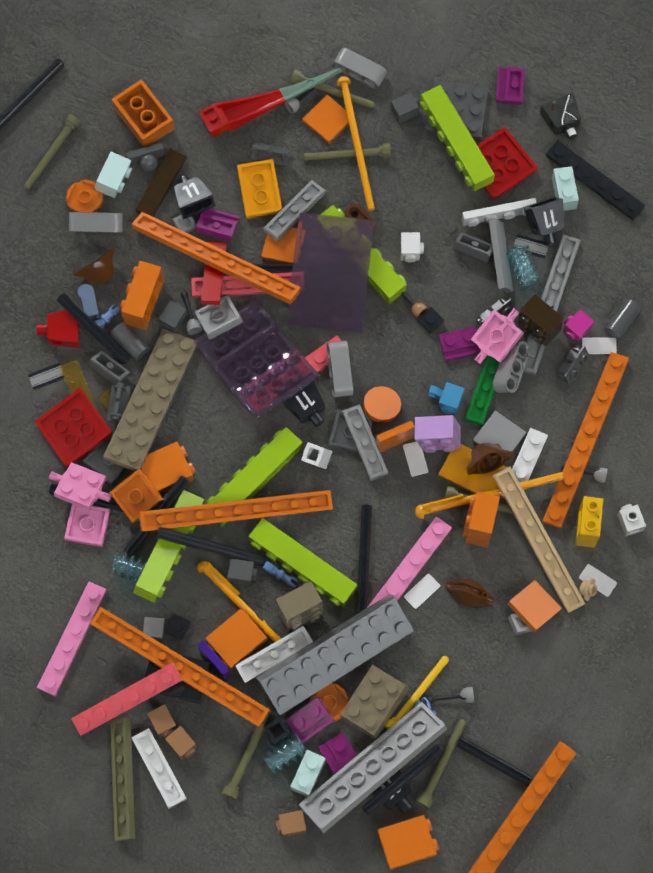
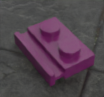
(510, 85)
(217, 224)
(459, 344)
(310, 720)
(337, 752)

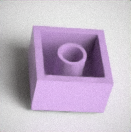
(437, 433)

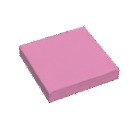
(87, 525)

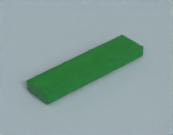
(483, 393)

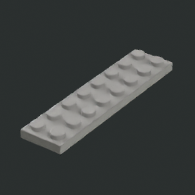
(372, 767)

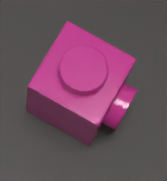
(577, 326)

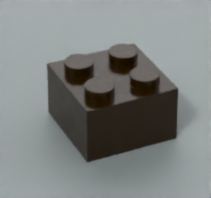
(540, 320)

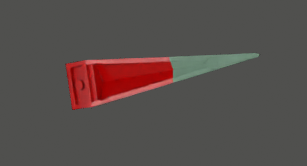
(235, 113)

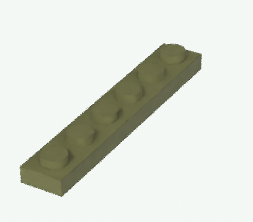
(122, 779)

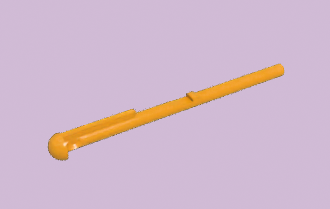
(344, 82)
(460, 500)
(232, 593)

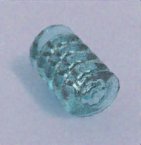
(522, 266)
(124, 566)
(284, 755)

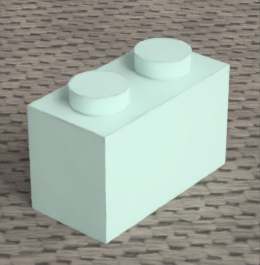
(113, 174)
(565, 187)
(308, 773)

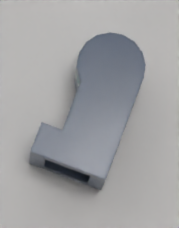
(88, 299)

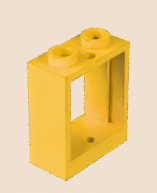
(588, 523)

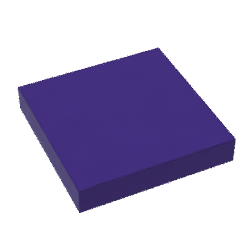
(215, 661)

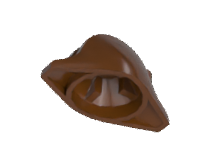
(99, 270)
(487, 458)
(469, 593)

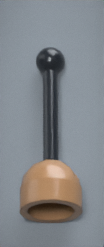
(417, 308)

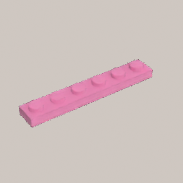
(414, 560)
(71, 639)

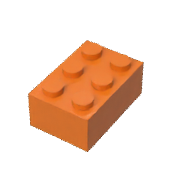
(143, 114)
(142, 295)
(481, 519)

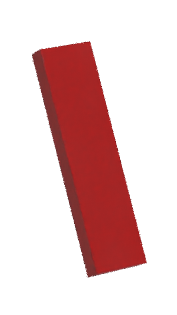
(212, 281)

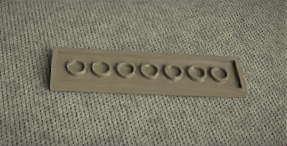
(150, 400)

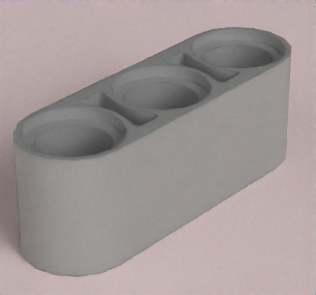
(360, 68)
(95, 222)
(339, 369)
(511, 369)

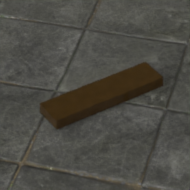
(161, 183)

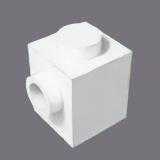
(411, 246)
(316, 455)
(631, 519)

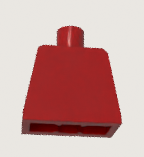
(61, 330)

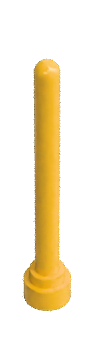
(419, 692)

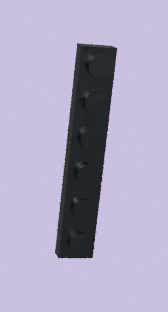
(596, 180)

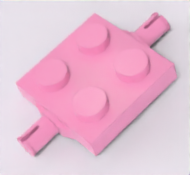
(497, 336)
(80, 486)

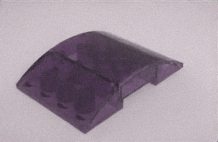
(332, 272)
(257, 362)

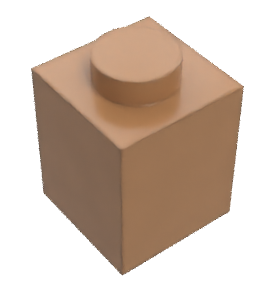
(162, 721)
(181, 743)
(291, 823)

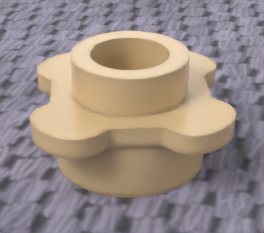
(588, 589)

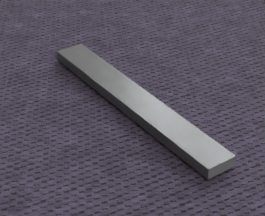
(553, 293)

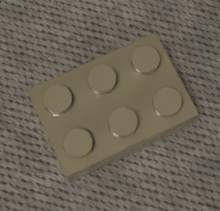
(300, 607)
(374, 702)

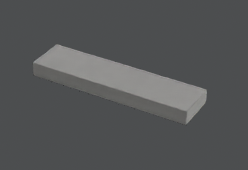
(291, 212)
(500, 258)
(365, 442)

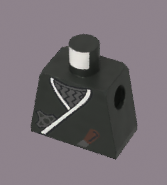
(562, 115)

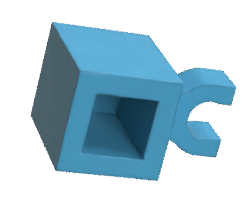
(449, 397)

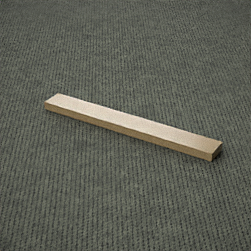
(538, 539)

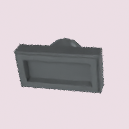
(146, 156)

